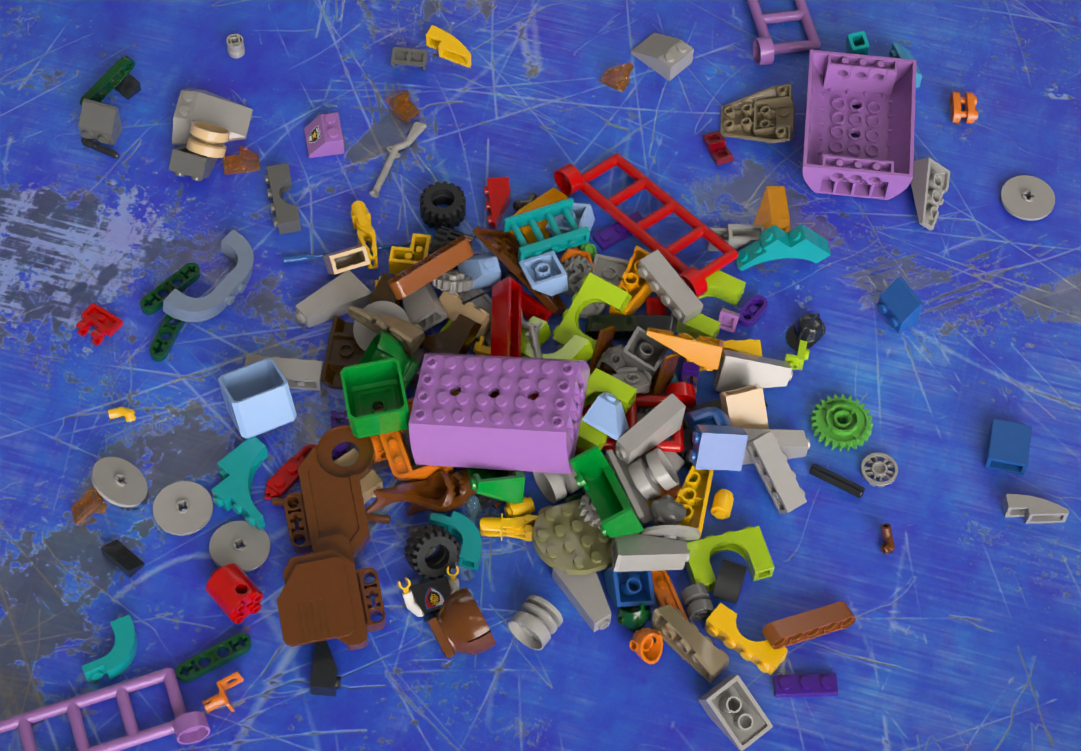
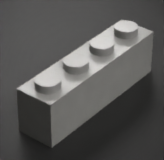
(669, 287)
(297, 372)
(776, 472)

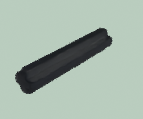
(837, 480)

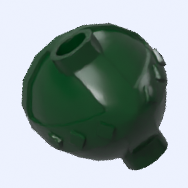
(634, 617)

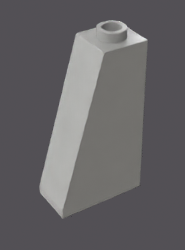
(333, 300)
(424, 307)
(743, 370)
(651, 429)
(791, 442)
(648, 553)
(586, 596)

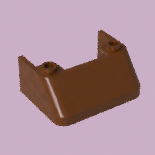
(660, 379)

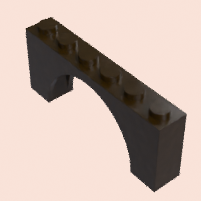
(452, 340)

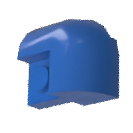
(707, 416)

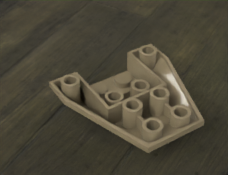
(761, 116)

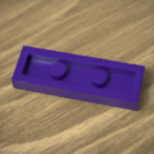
(614, 233)
(805, 685)

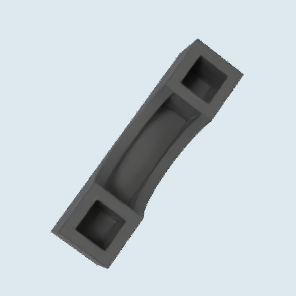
(287, 215)

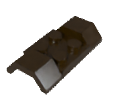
(340, 353)

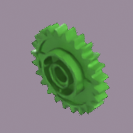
(856, 422)

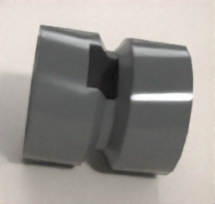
(698, 602)

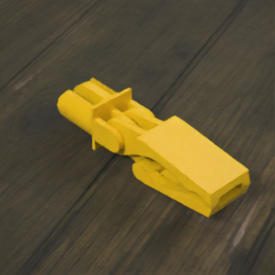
(362, 222)
(511, 527)

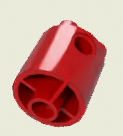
(234, 592)

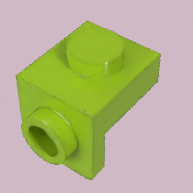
(797, 361)

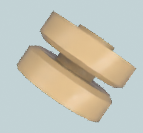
(208, 139)

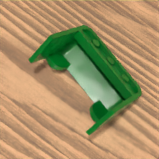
(605, 493)

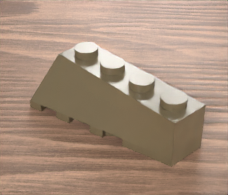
(689, 642)

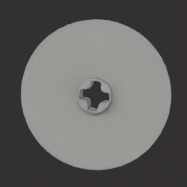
(1040, 195)
(363, 334)
(105, 479)
(182, 494)
(675, 532)
(236, 533)

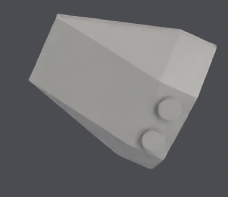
(209, 108)

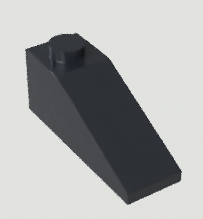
(324, 672)

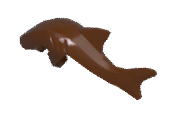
(438, 493)

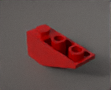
(498, 199)

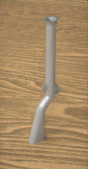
(416, 129)
(534, 330)

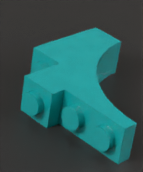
(777, 244)
(237, 474)

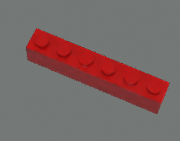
(506, 318)

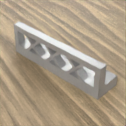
(636, 499)

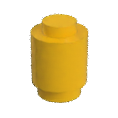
(722, 504)
(521, 509)

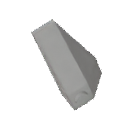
(928, 186)

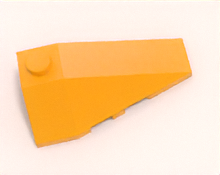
(550, 197)

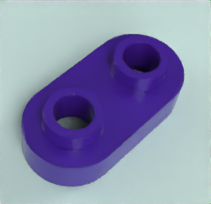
(751, 312)

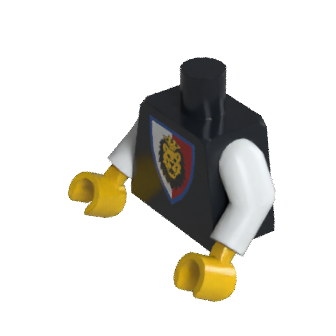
(427, 598)

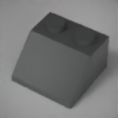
(99, 122)
(189, 163)
(643, 352)

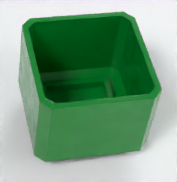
(372, 385)

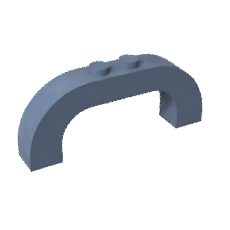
(204, 308)

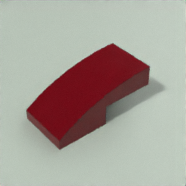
(717, 148)

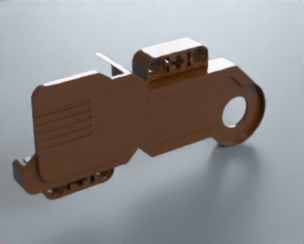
(323, 589)

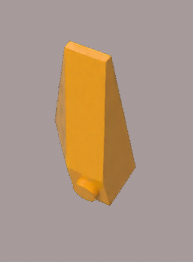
(774, 209)
(702, 351)

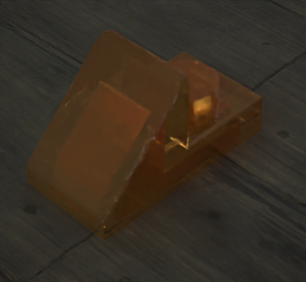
(617, 76)
(402, 105)
(244, 162)

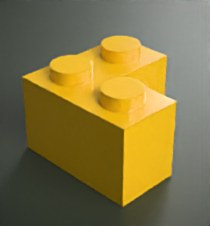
(403, 258)

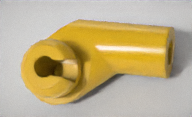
(122, 411)

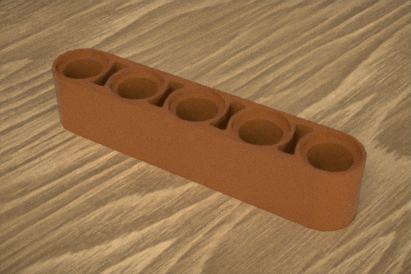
(431, 267)
(808, 625)

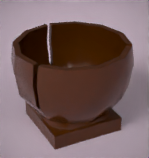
(461, 626)

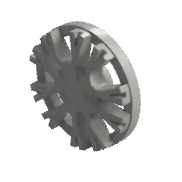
(879, 469)

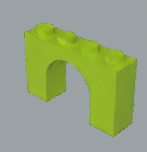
(719, 286)
(593, 290)
(575, 349)
(597, 384)
(746, 542)

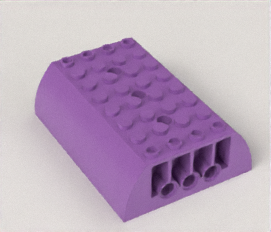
(883, 154)
(501, 430)

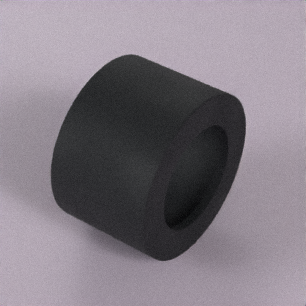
(729, 581)

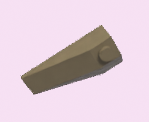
(404, 331)

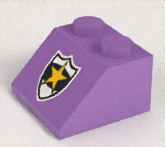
(324, 136)

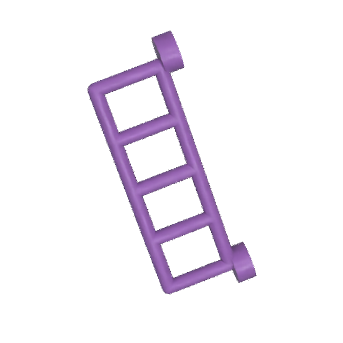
(763, 46)
(188, 727)

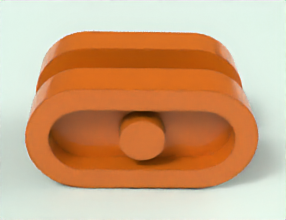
(969, 112)

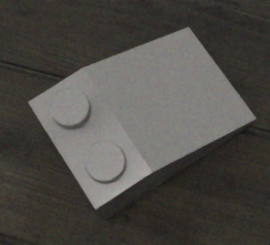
(664, 54)
(735, 712)

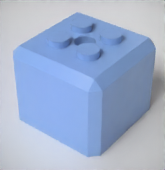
(257, 398)

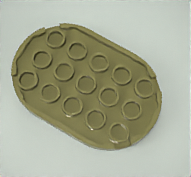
(570, 542)

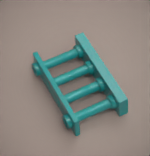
(558, 243)

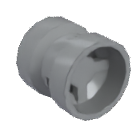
(235, 45)

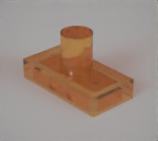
(87, 505)

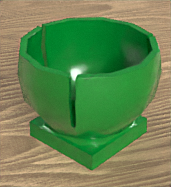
(387, 346)

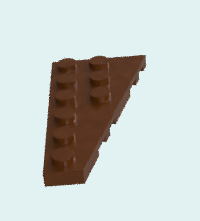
(506, 249)

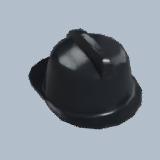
(807, 328)

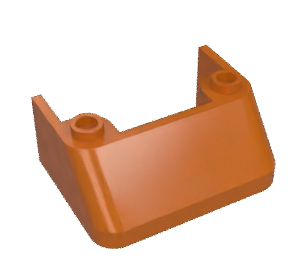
(400, 459)

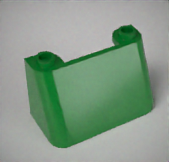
(498, 484)

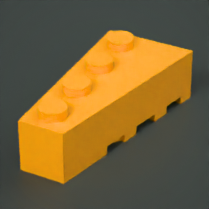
(633, 284)

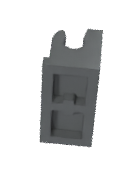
(409, 57)

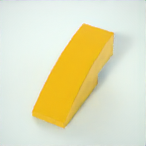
(448, 46)

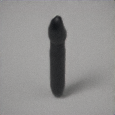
(90, 144)

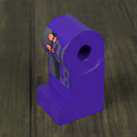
(690, 374)

